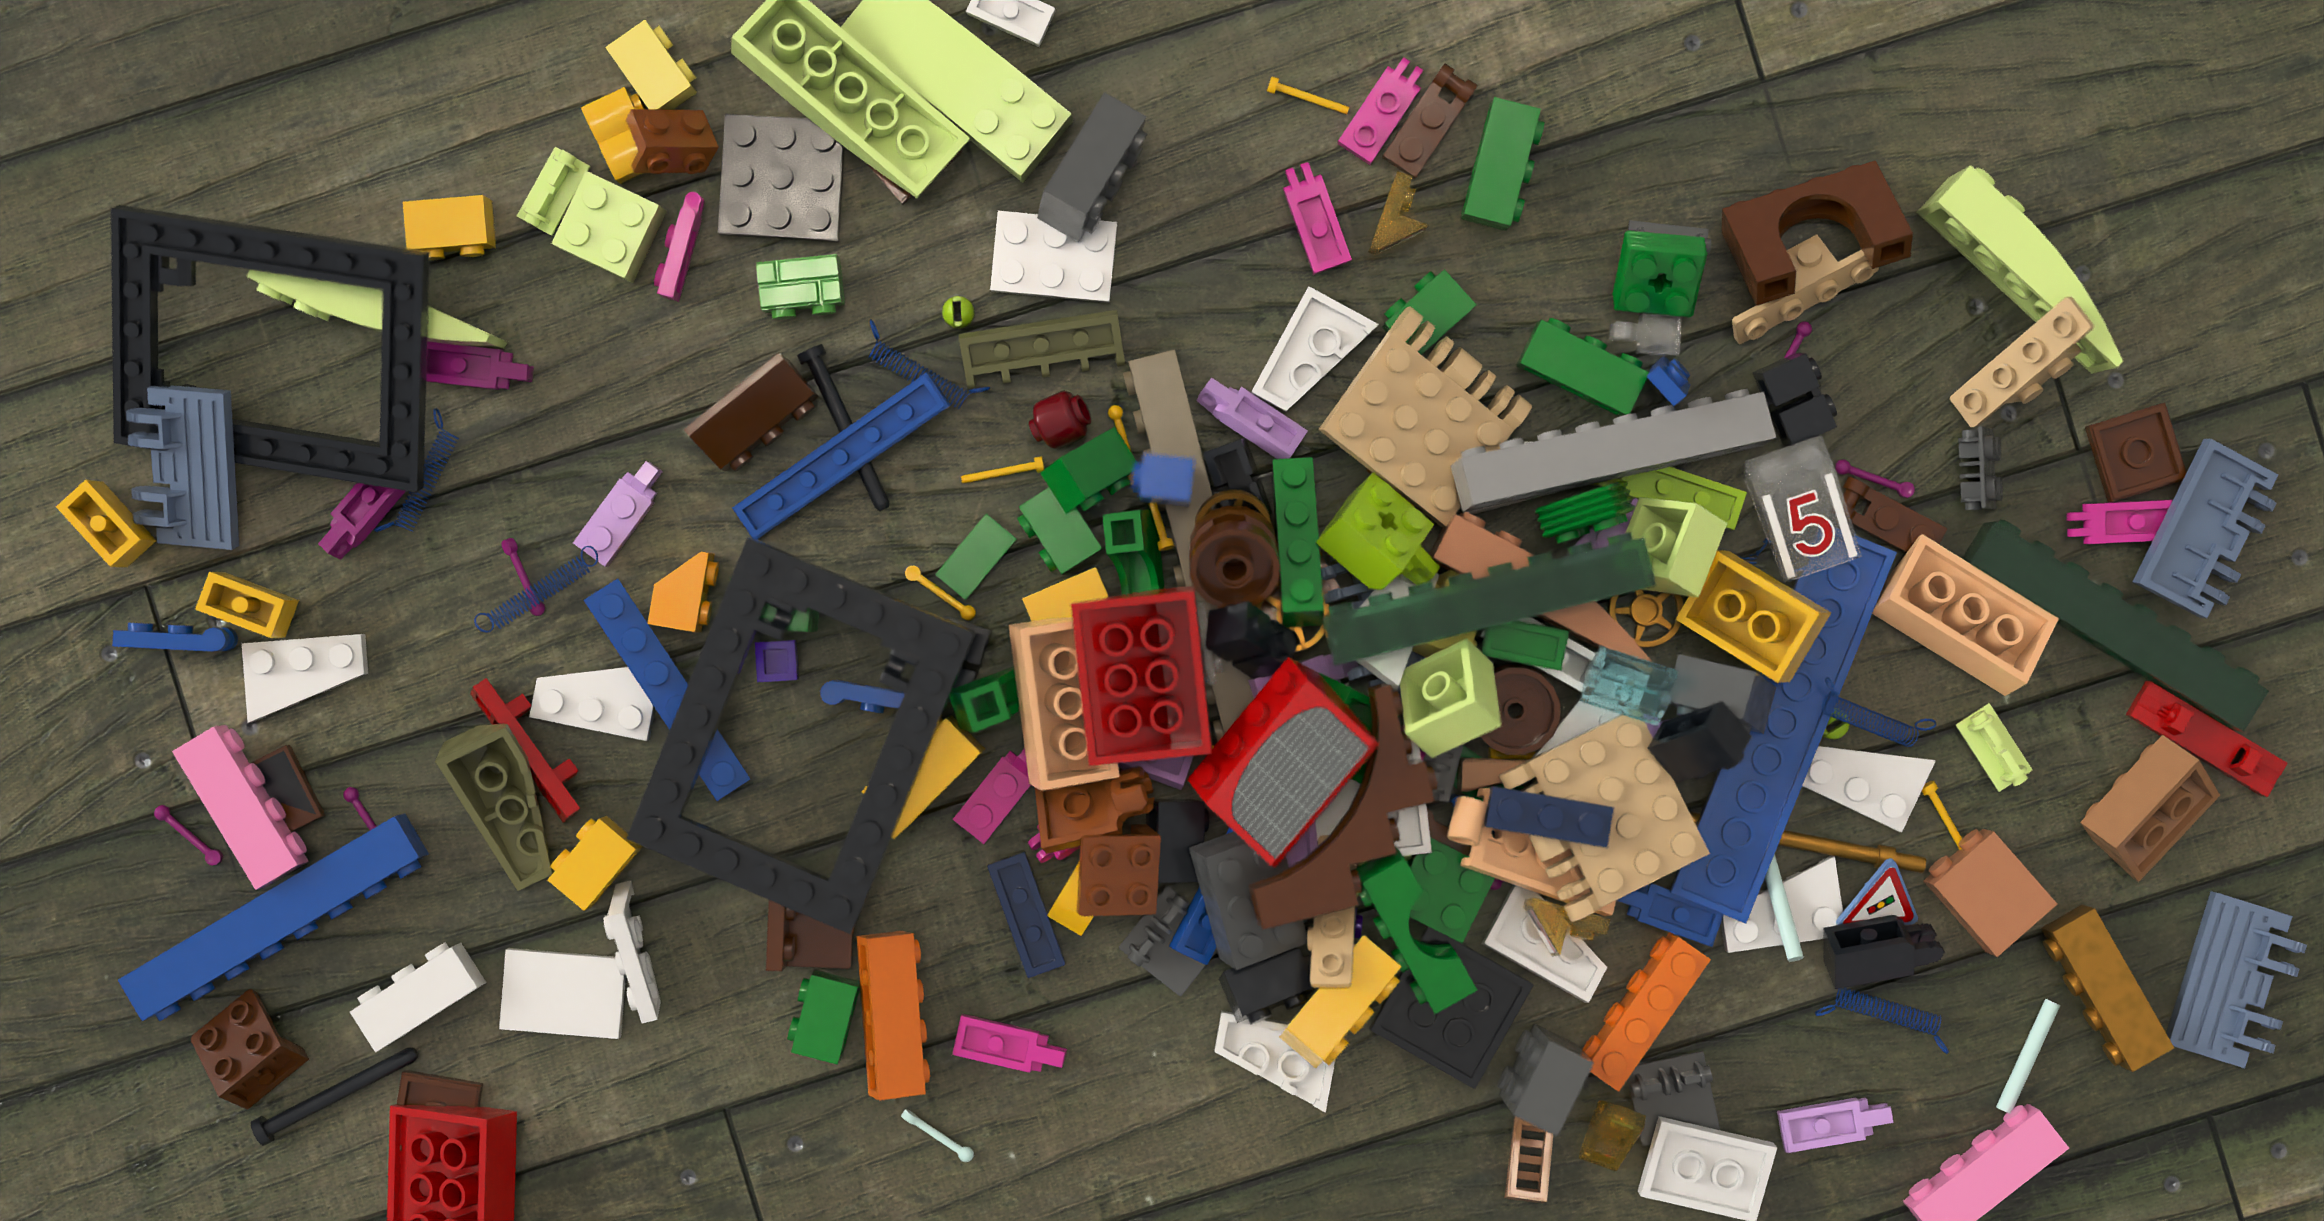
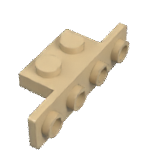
(1817, 280)
(2025, 364)
(1332, 946)

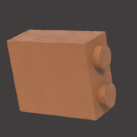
(1989, 891)

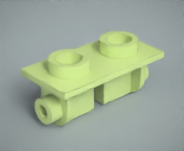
(553, 191)
(1994, 748)

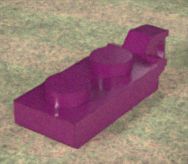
(474, 366)
(357, 517)

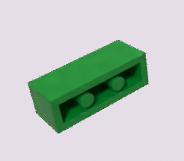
(1502, 164)
(1583, 367)

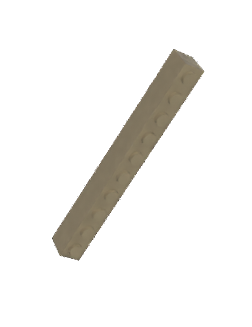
(1172, 432)

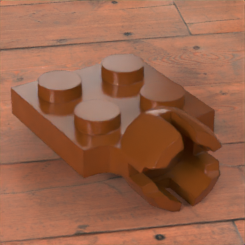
(1091, 808)

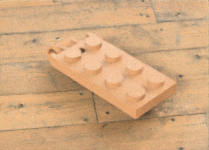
(1509, 854)

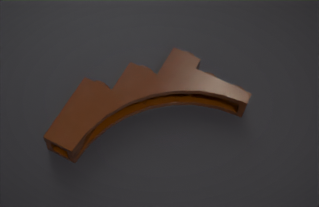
(1389, 784)

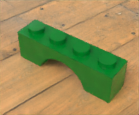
(1296, 535)
(1134, 550)
(986, 701)
(1436, 968)

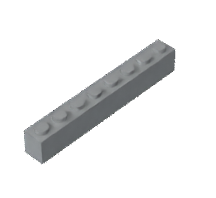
(1612, 451)

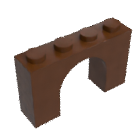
(1851, 197)

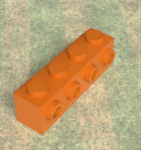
(1644, 1009)
(892, 1015)

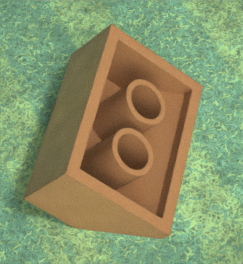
(2150, 807)

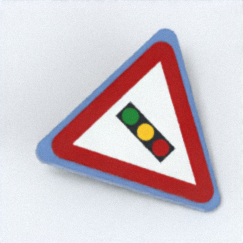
(1880, 897)

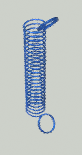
(875, 332)
(441, 422)
(488, 615)
(1864, 720)
(1945, 1050)

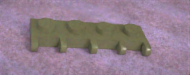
(1041, 345)

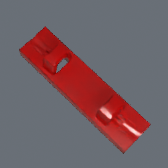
(2206, 738)
(546, 779)

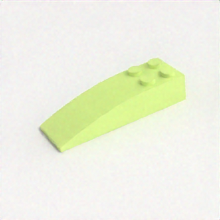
(962, 80)
(847, 92)
(2014, 255)
(363, 307)

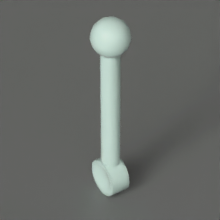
(964, 1153)

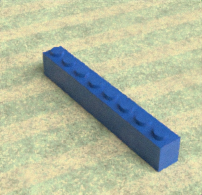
(273, 917)

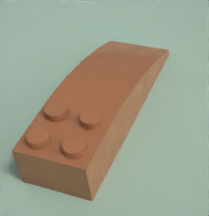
(1470, 548)

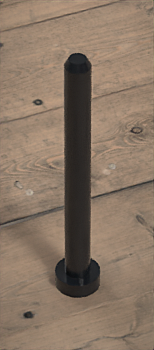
(814, 359)
(265, 1129)

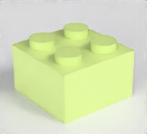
(609, 226)
(1678, 541)
(1449, 698)

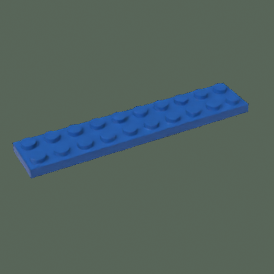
(1756, 797)

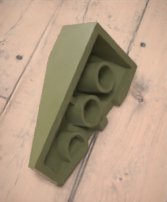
(499, 794)

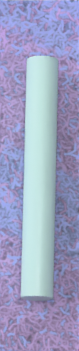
(1783, 912)
(2028, 1056)

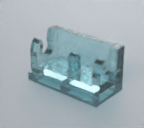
(1628, 685)

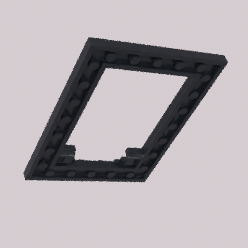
(141, 266)
(914, 635)

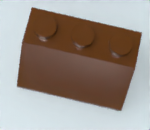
(752, 413)

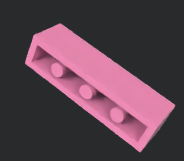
(241, 806)
(1989, 1169)

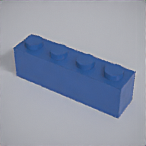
(1163, 479)

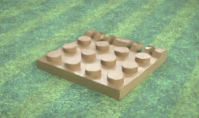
(1417, 419)
(1650, 820)

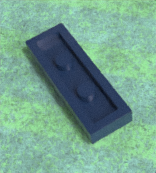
(1549, 816)
(1026, 914)

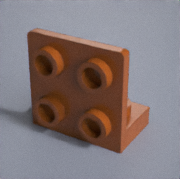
(1119, 873)

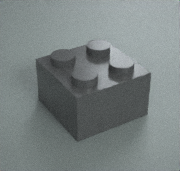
(1707, 683)

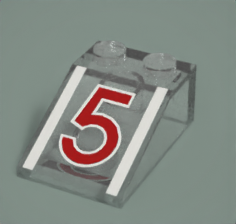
(1802, 508)

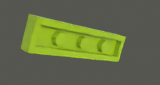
(1686, 487)

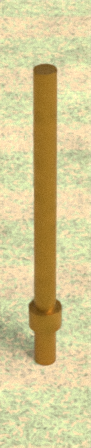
(1848, 850)

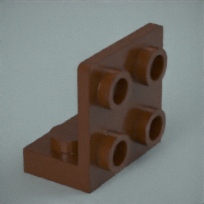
(804, 942)
(245, 1052)

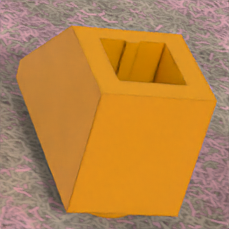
(681, 596)

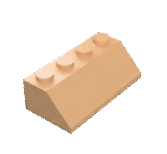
(1965, 616)
(1052, 705)

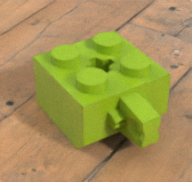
(1379, 536)

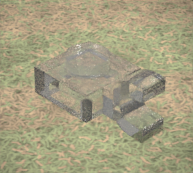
(1653, 334)

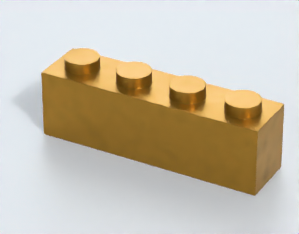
(2106, 988)

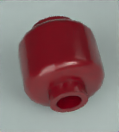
(1060, 419)

